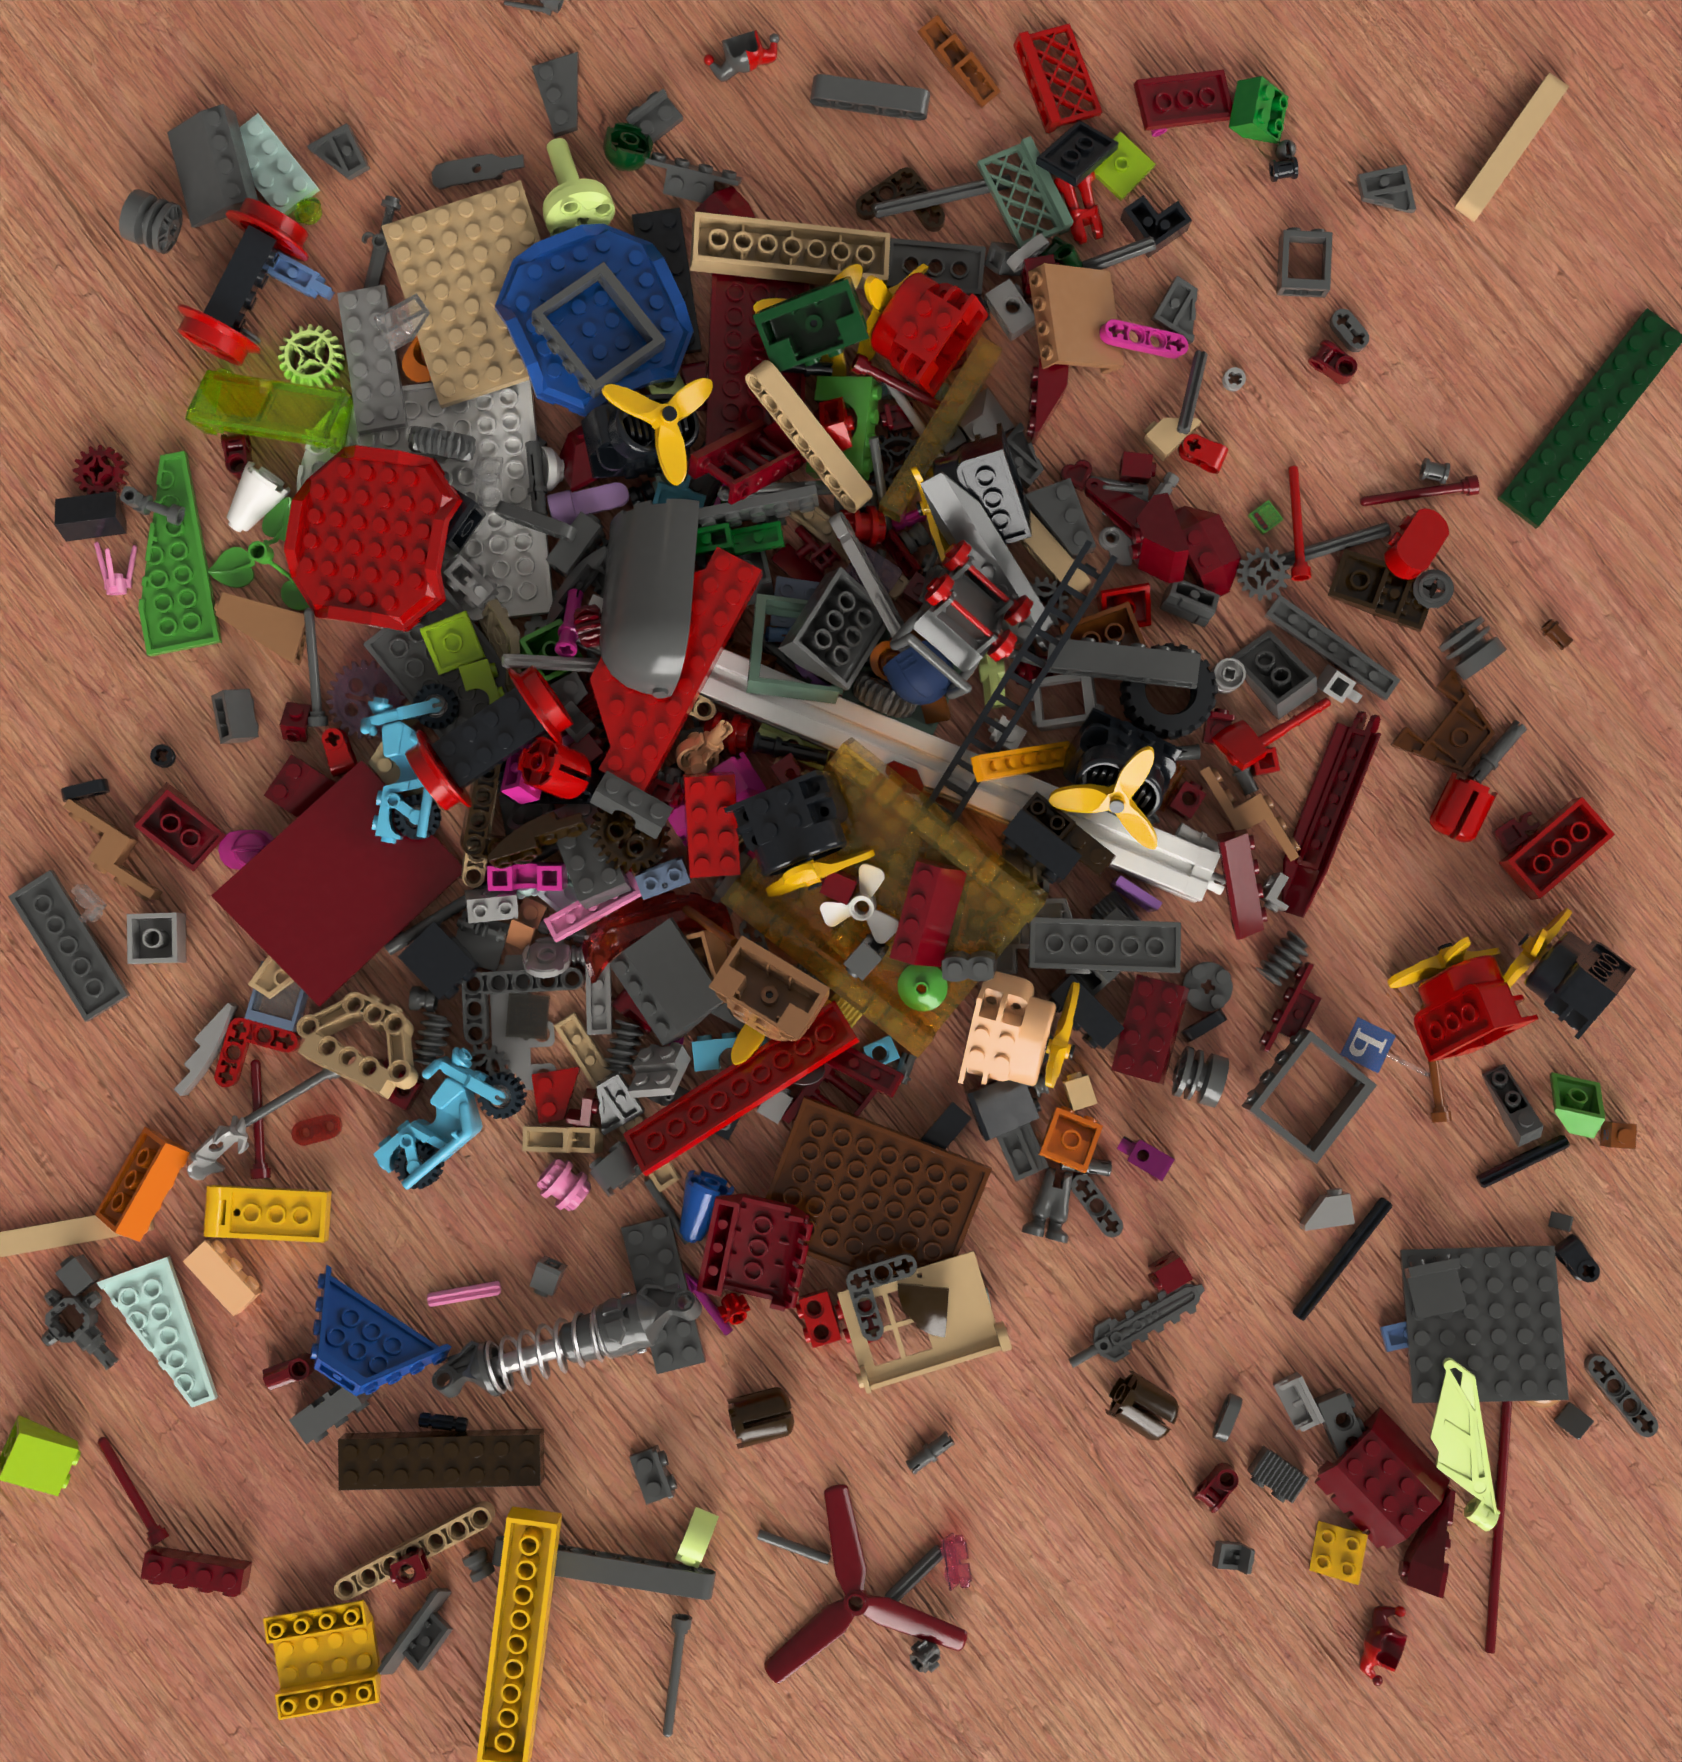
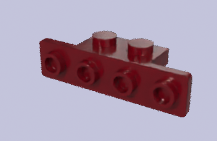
(1296, 1010)

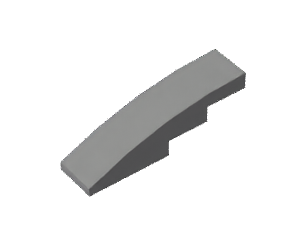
(210, 1042)

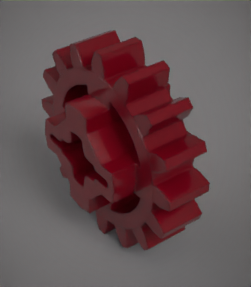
(94, 463)

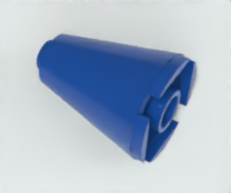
(699, 1203)

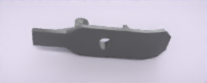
(463, 170)

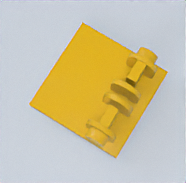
(1338, 1552)

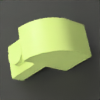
(697, 1538)

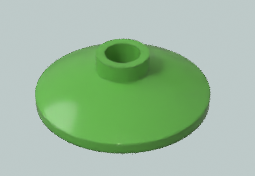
(929, 977)

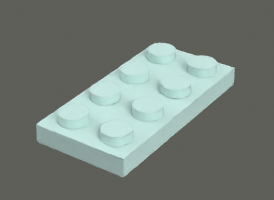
(274, 168)

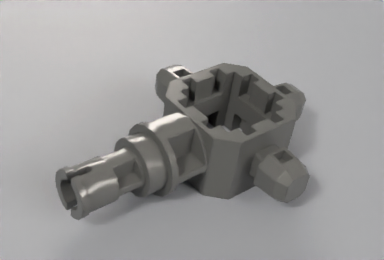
(88, 1335)

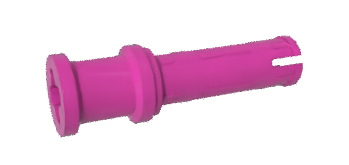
(567, 631)

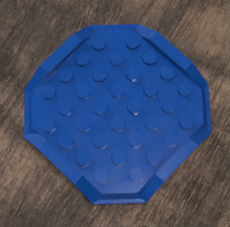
(592, 320)

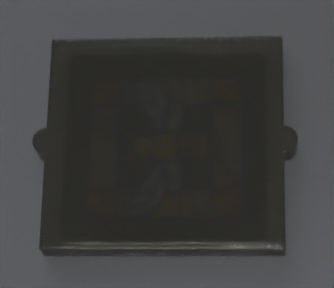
(527, 1016)

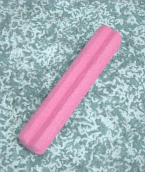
(464, 1293)

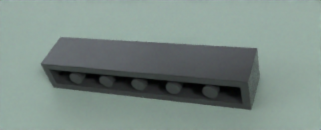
(1127, 663)

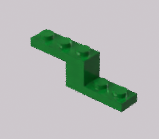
(739, 540)

